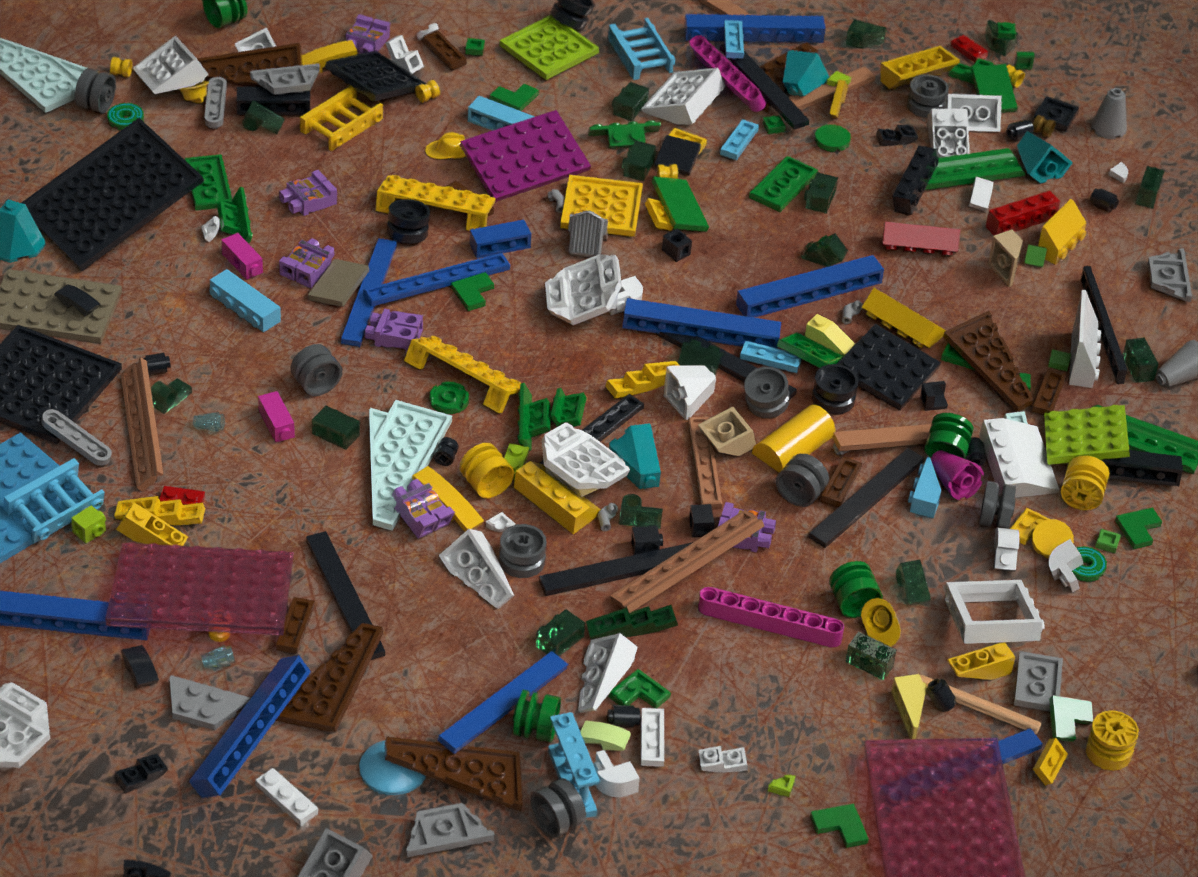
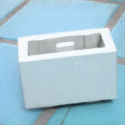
(949, 131)

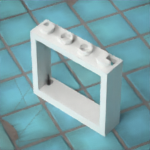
(996, 630)

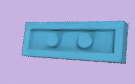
(733, 39)
(739, 139)
(770, 356)

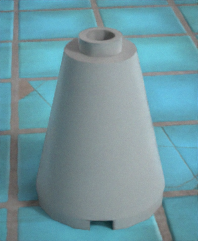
(1111, 116)
(1180, 367)

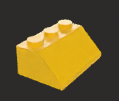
(1062, 232)

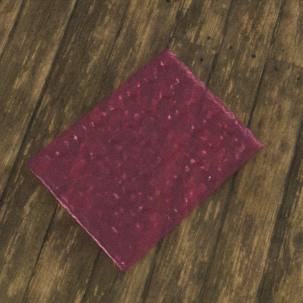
(201, 589)
(943, 808)

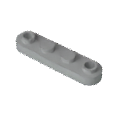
(215, 102)
(76, 437)

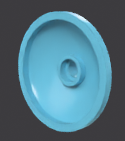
(386, 776)

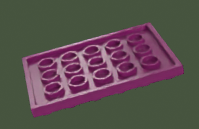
(525, 155)

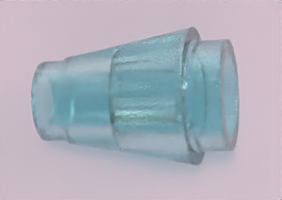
(210, 421)
(218, 657)

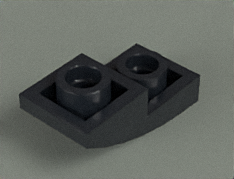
(901, 135)
(82, 301)
(140, 665)
(145, 771)
(136, 868)

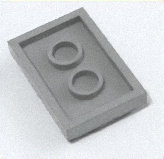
(1037, 680)

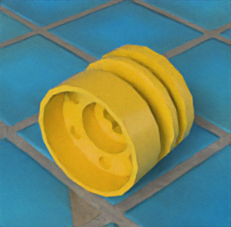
(486, 470)
(1085, 483)
(1112, 740)

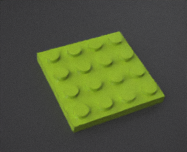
(549, 47)
(1086, 432)

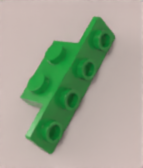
(624, 135)
(235, 217)
(533, 417)

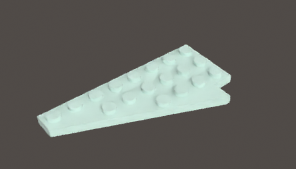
(38, 75)
(400, 447)

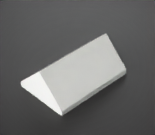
(982, 110)

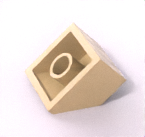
(1005, 255)
(729, 433)

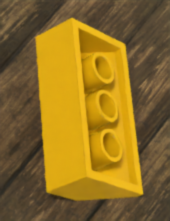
(905, 68)
(903, 318)
(554, 497)

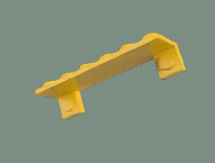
(430, 194)
(500, 386)

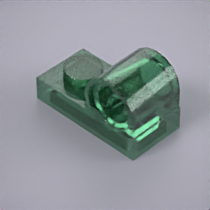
(259, 115)
(168, 396)
(634, 514)
(912, 578)

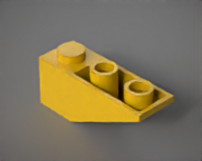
(148, 529)
(984, 663)

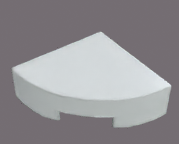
(432, 28)
(1119, 172)
(211, 228)
(499, 523)

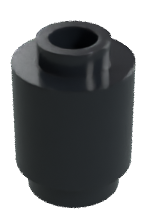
(1017, 130)
(1104, 199)
(157, 363)
(976, 451)
(941, 695)
(623, 716)

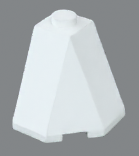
(688, 388)

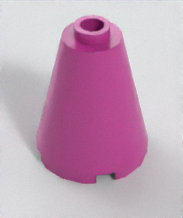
(957, 474)

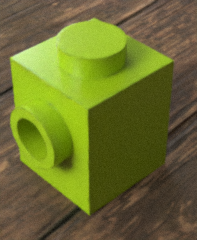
(88, 524)

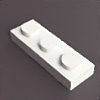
(652, 737)
(286, 796)

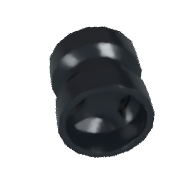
(446, 451)

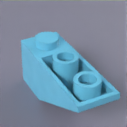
(927, 491)

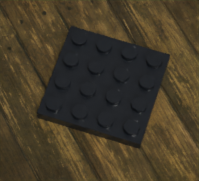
(374, 75)
(889, 366)

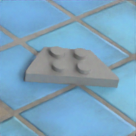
(286, 79)
(1170, 274)
(203, 704)
(446, 829)

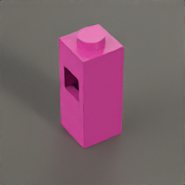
(242, 256)
(276, 416)

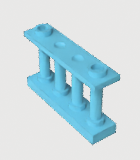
(630, 58)
(51, 482)
(573, 759)

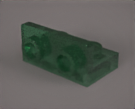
(696, 355)

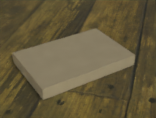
(338, 282)

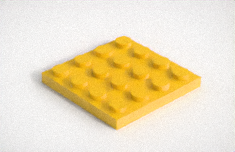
(607, 198)

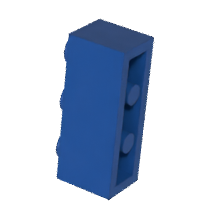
(500, 238)

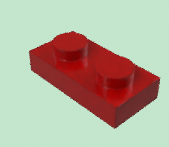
(969, 48)
(186, 496)

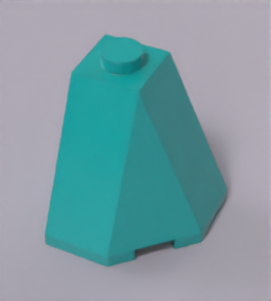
(803, 72)
(1042, 159)
(18, 233)
(639, 454)

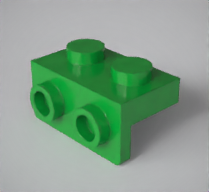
(568, 408)

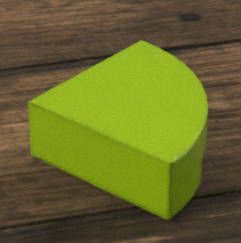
(833, 79)
(782, 786)

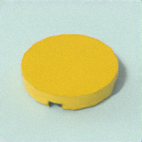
(1049, 535)

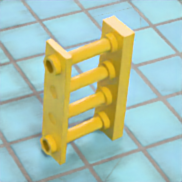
(339, 105)

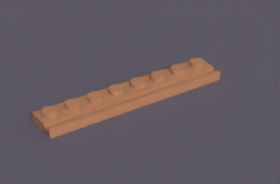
(141, 424)
(687, 561)

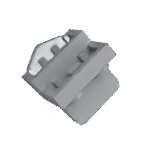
(586, 234)

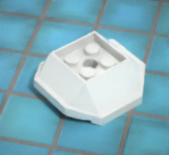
(584, 289)
(581, 460)
(22, 725)

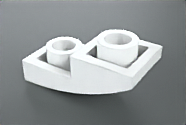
(981, 194)
(716, 760)

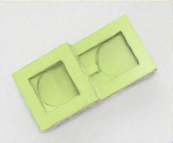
(607, 735)

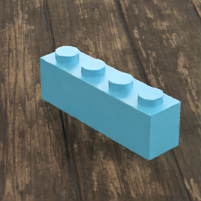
(493, 114)
(245, 300)

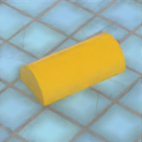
(798, 435)

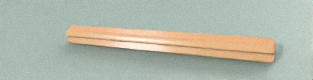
(991, 709)

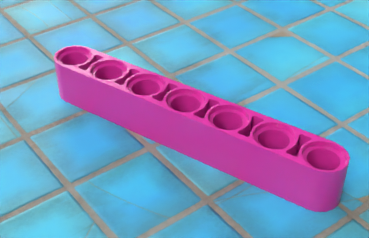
(732, 77)
(770, 617)

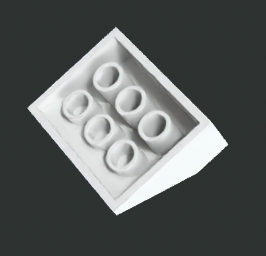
(170, 68)
(685, 95)
(1084, 345)
(1017, 457)

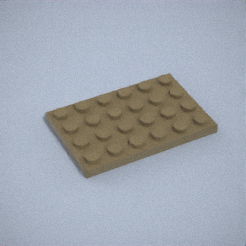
(30, 302)

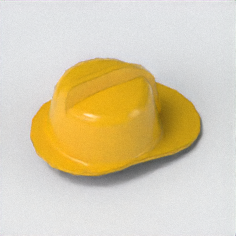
(195, 93)
(446, 147)
(881, 621)

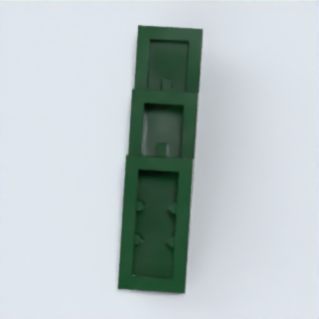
(632, 624)

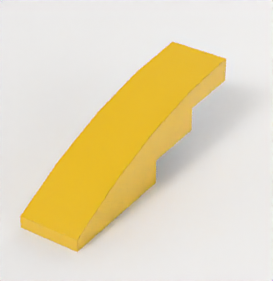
(328, 53)
(641, 381)
(171, 511)
(464, 513)

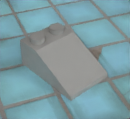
(336, 858)

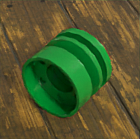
(224, 11)
(949, 433)
(853, 587)
(536, 715)

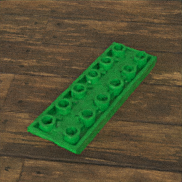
(966, 167)
(1155, 439)

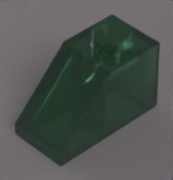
(865, 34)
(996, 44)

